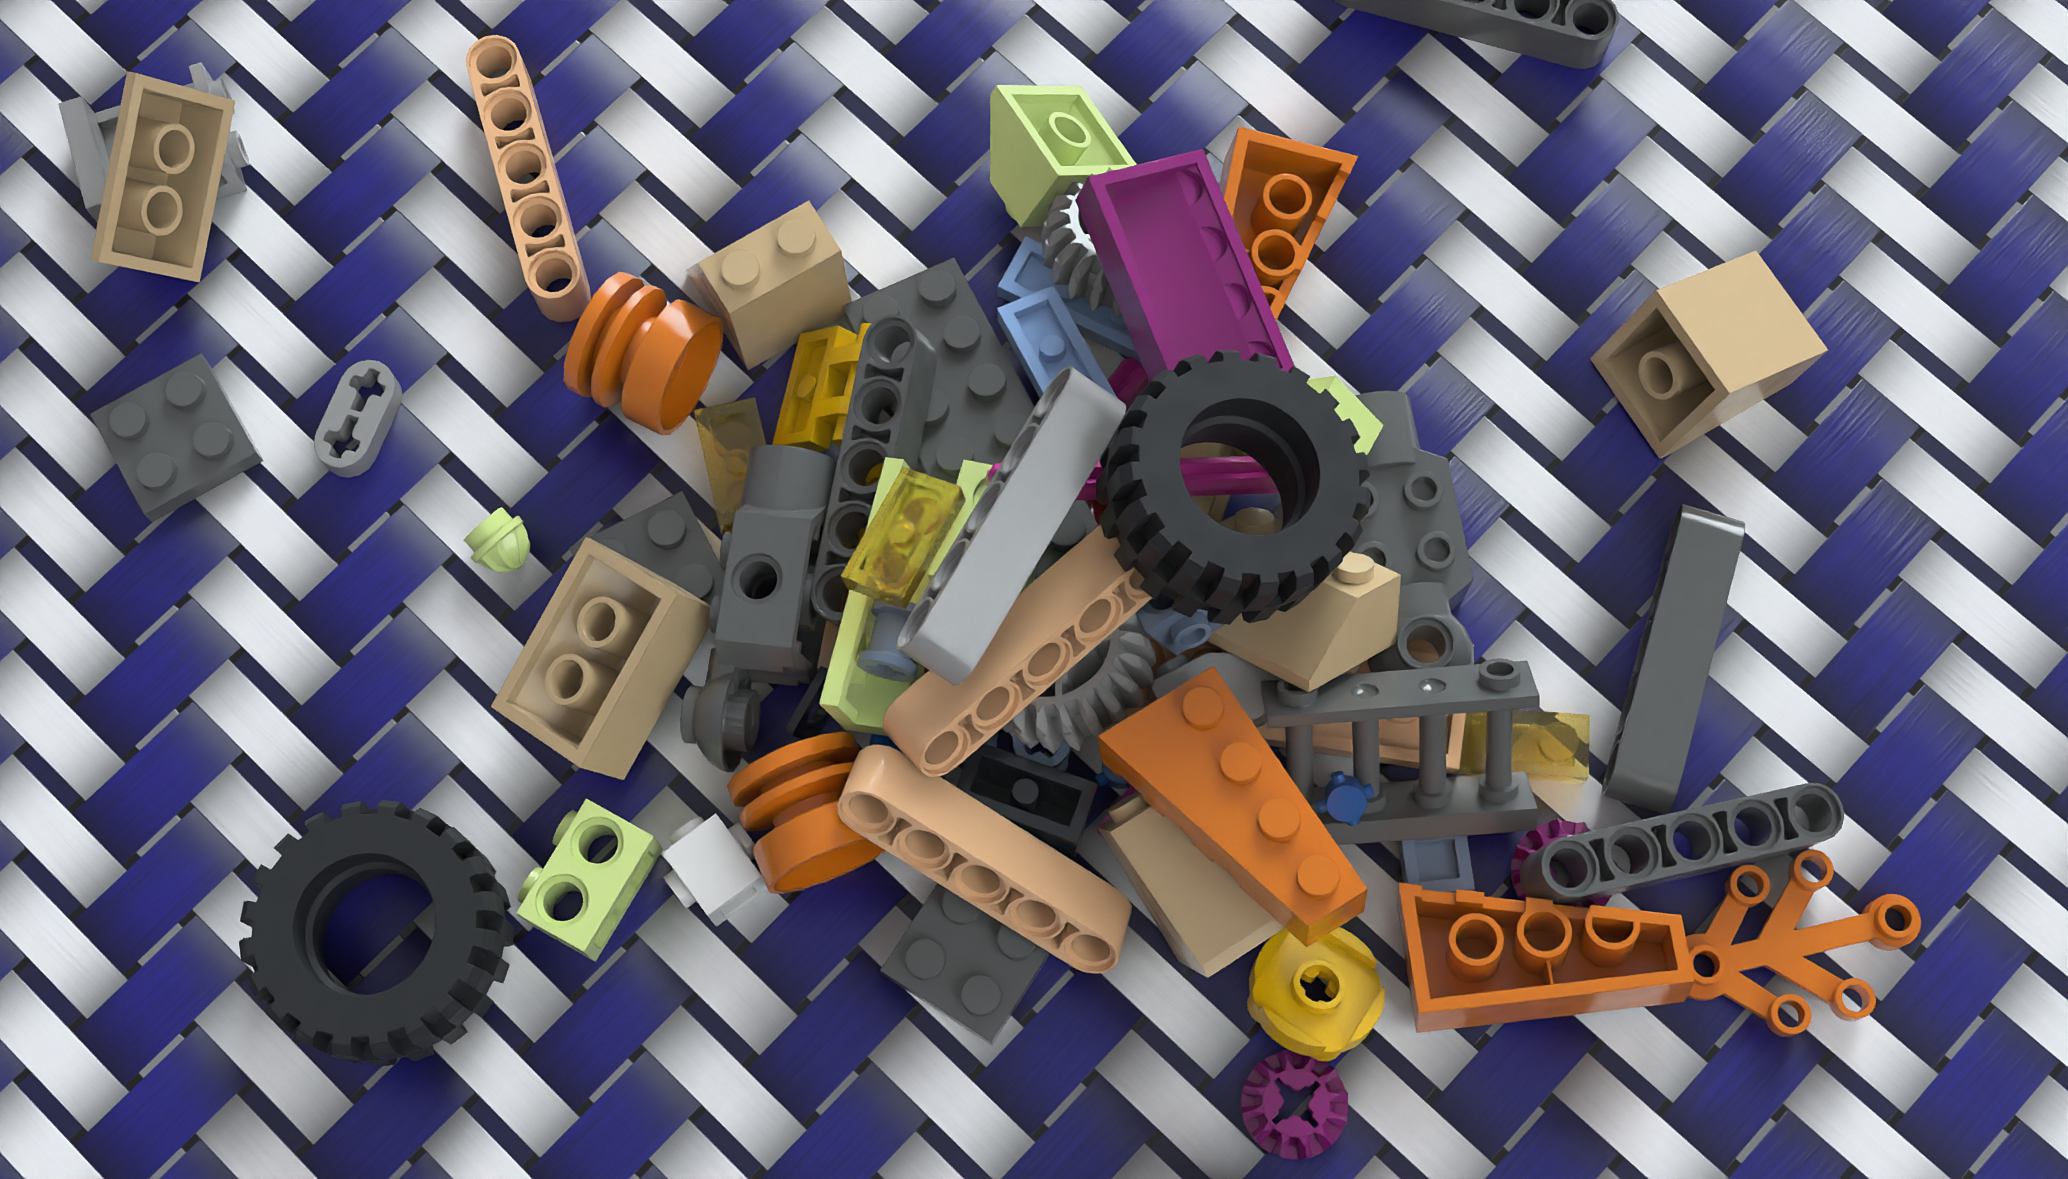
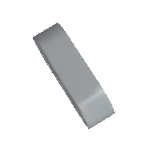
(348, 411)

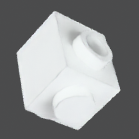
(713, 867)

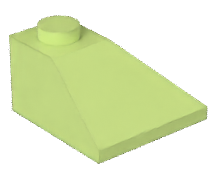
(1044, 143)

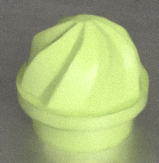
(499, 542)

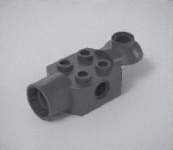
(1417, 534)
(765, 610)

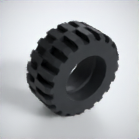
(1282, 428)
(309, 885)

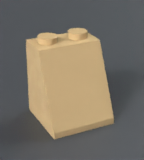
(775, 284)
(1707, 351)
(1188, 896)

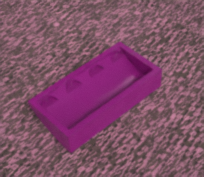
(1178, 263)

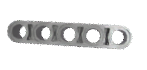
(1011, 526)

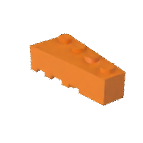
(1280, 203)
(1228, 792)
(1531, 959)

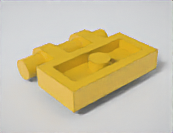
(813, 399)

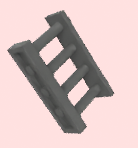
(1433, 803)

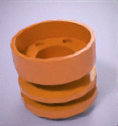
(643, 353)
(799, 796)

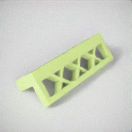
(849, 693)

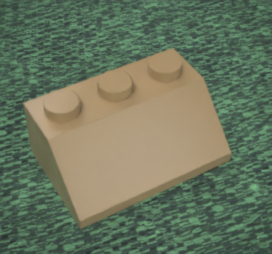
(162, 178)
(1326, 633)
(603, 660)

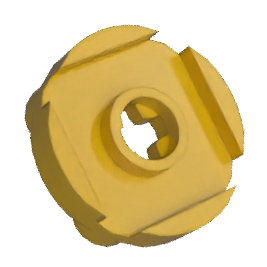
(1310, 1026)

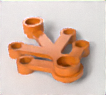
(1784, 949)

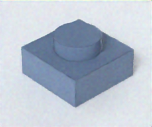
(1437, 863)

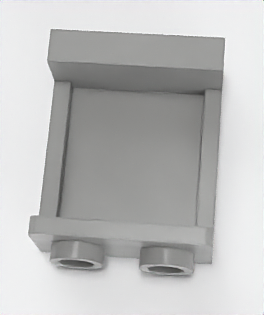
(93, 134)

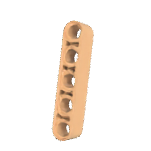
(520, 153)
(1036, 644)
(985, 859)

